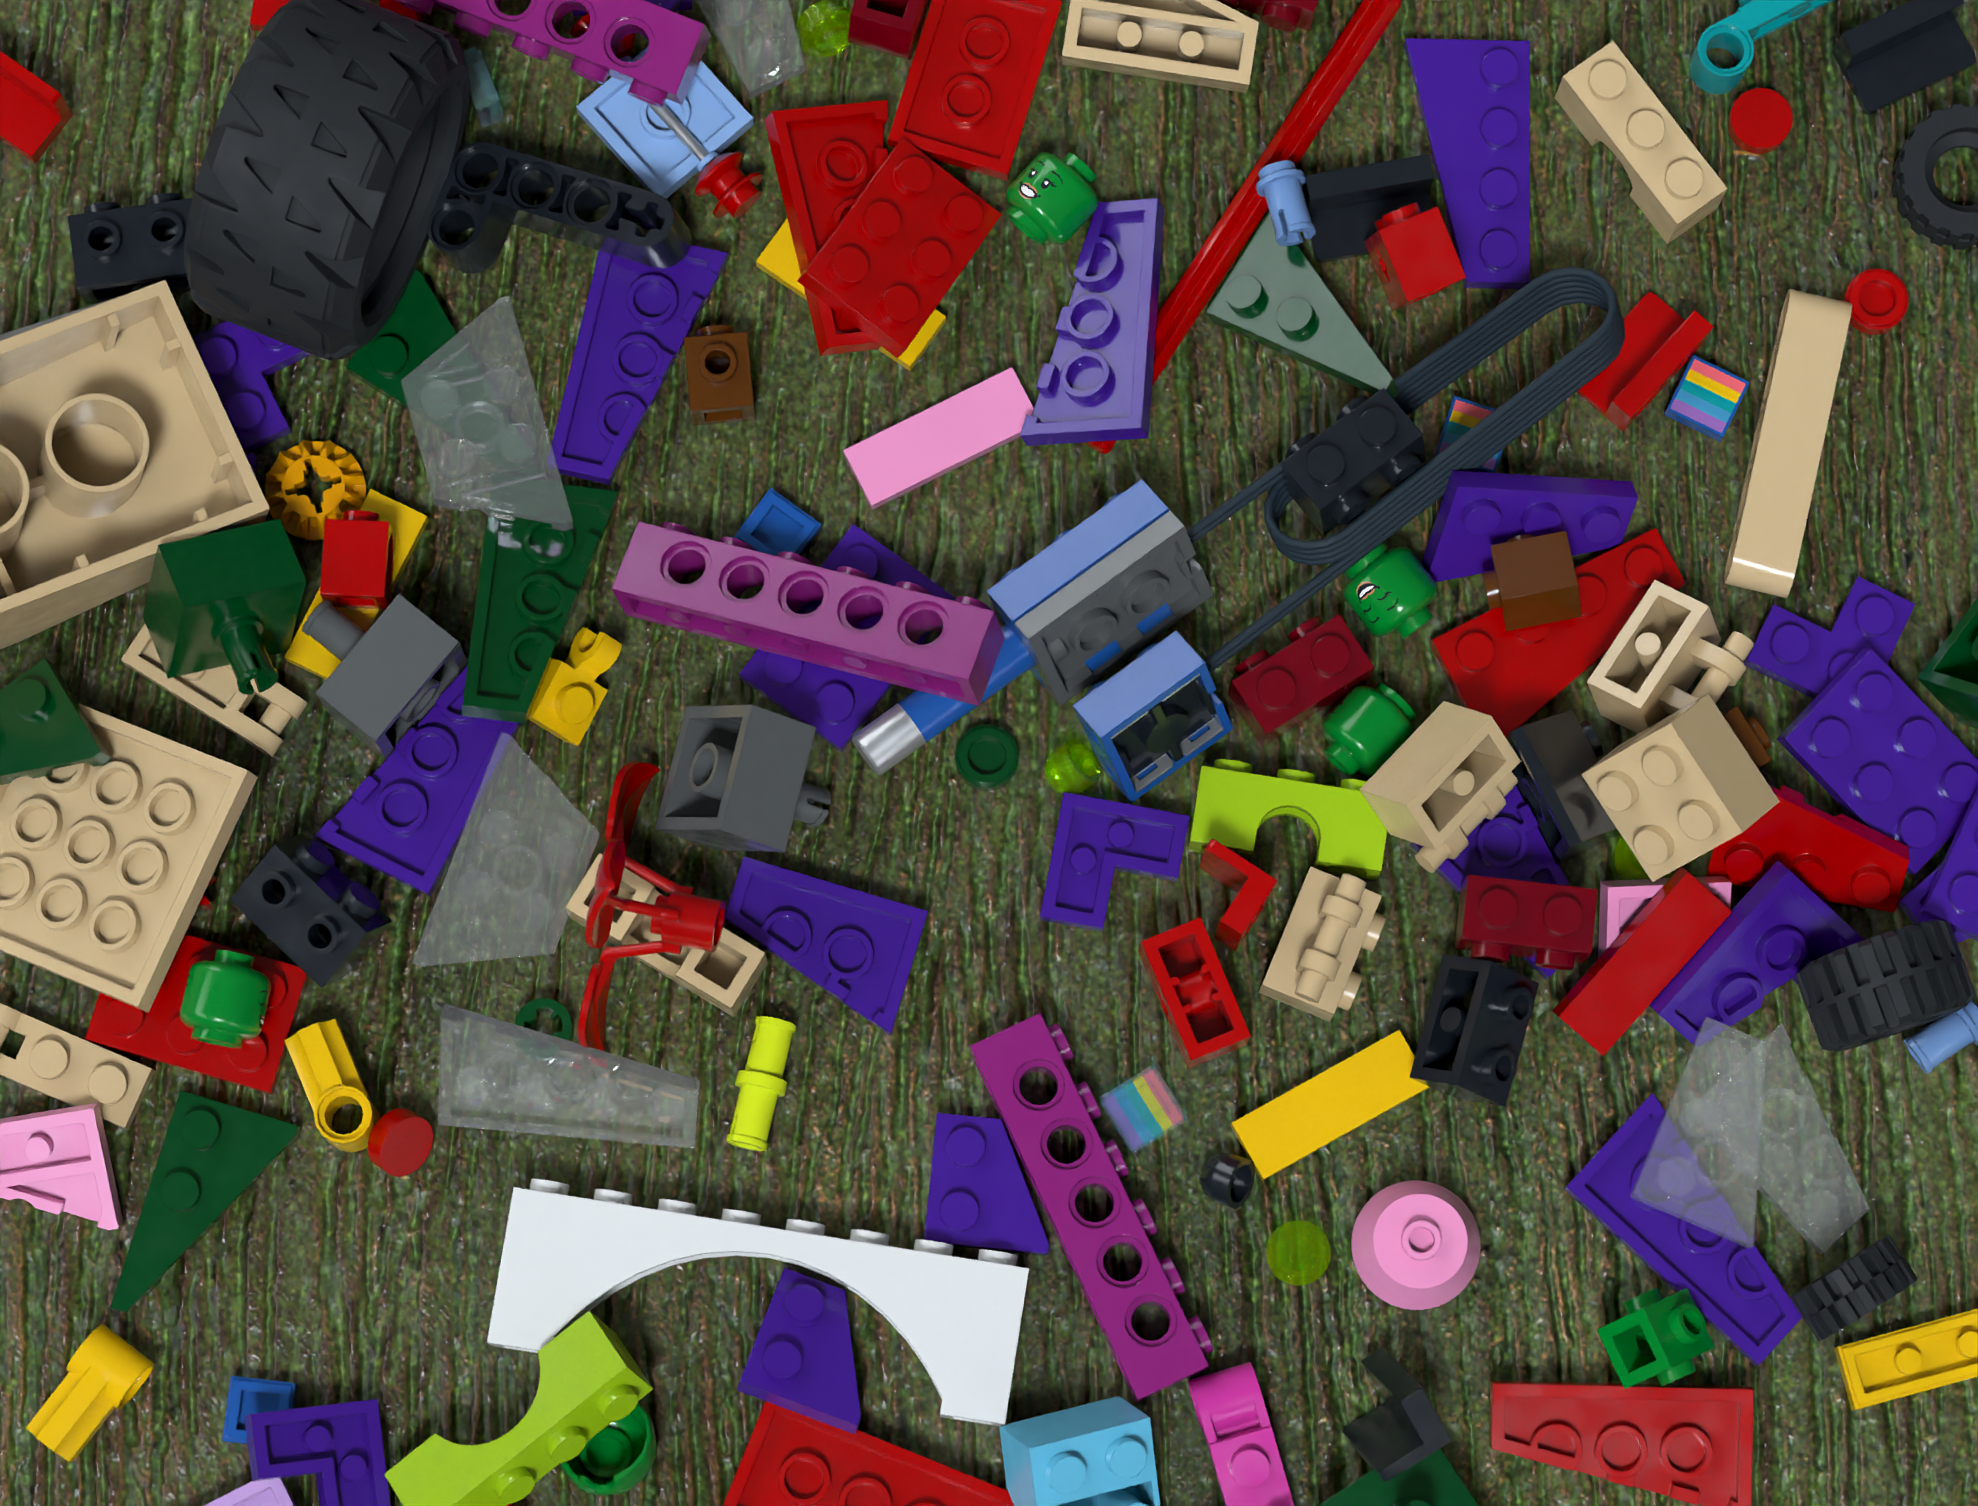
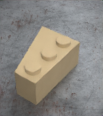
(1163, 40)

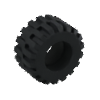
(1885, 985)

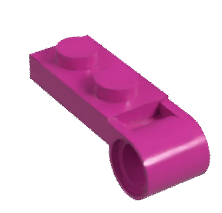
(1240, 1438)

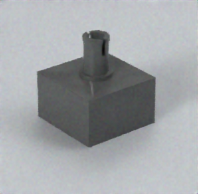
(384, 674)
(740, 779)

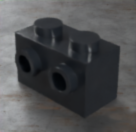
(129, 246)
(1352, 460)
(311, 909)
(1474, 1030)

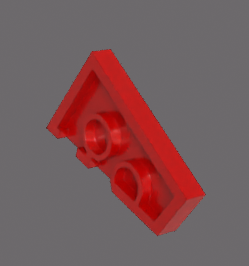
(1828, 853)

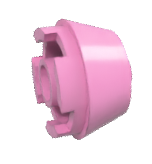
(1415, 1245)

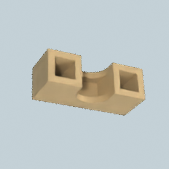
(1665, 168)
(717, 976)

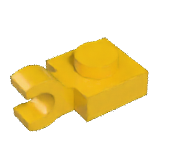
(568, 692)

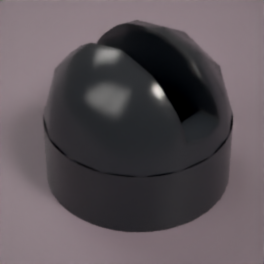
(1228, 1179)

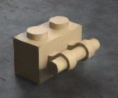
(1661, 656)
(1444, 782)
(1322, 943)

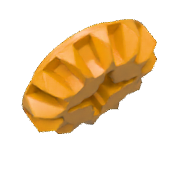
(290, 473)

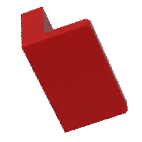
(29, 110)
(1653, 352)
(1246, 879)

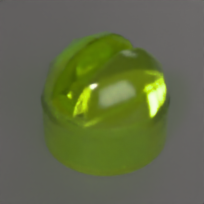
(1071, 767)

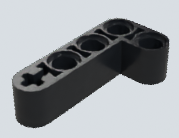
(563, 215)

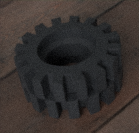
(1854, 1288)

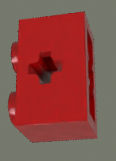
(1413, 255)
(1194, 993)

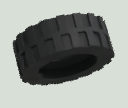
(1914, 177)

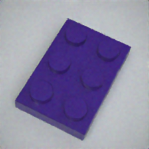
(825, 696)
(1885, 757)

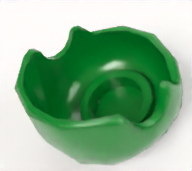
(615, 1456)

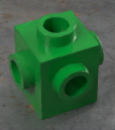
(1656, 1338)

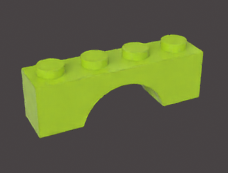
(581, 1390)

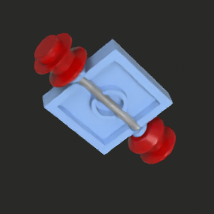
(675, 141)

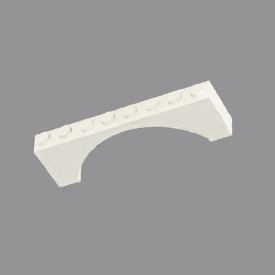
(576, 1252)

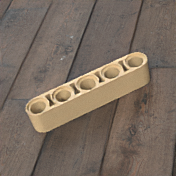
(1787, 443)

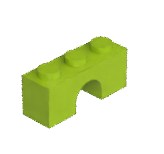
(1236, 803)

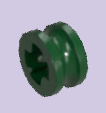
(529, 1015)

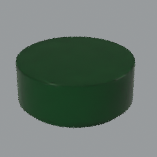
(986, 757)

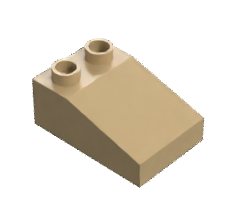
(108, 455)

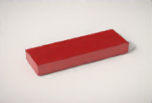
(1642, 961)

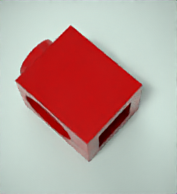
(358, 561)

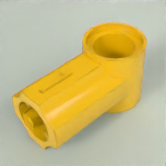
(331, 1081)
(100, 1379)

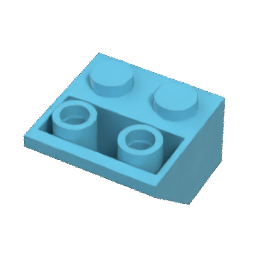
(1082, 1457)

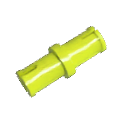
(761, 1083)

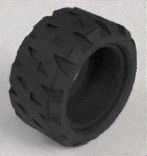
(325, 173)

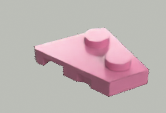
(60, 1163)

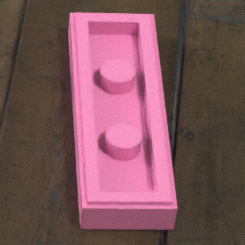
(939, 438)

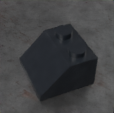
(1551, 783)

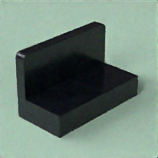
(1903, 52)
(1351, 199)
(1400, 1428)

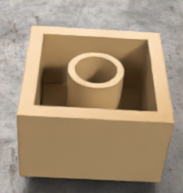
(1680, 788)

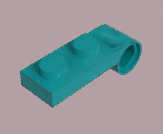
(1737, 35)

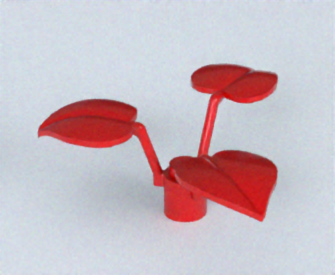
(679, 919)

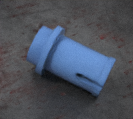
(1286, 203)
(1944, 1038)

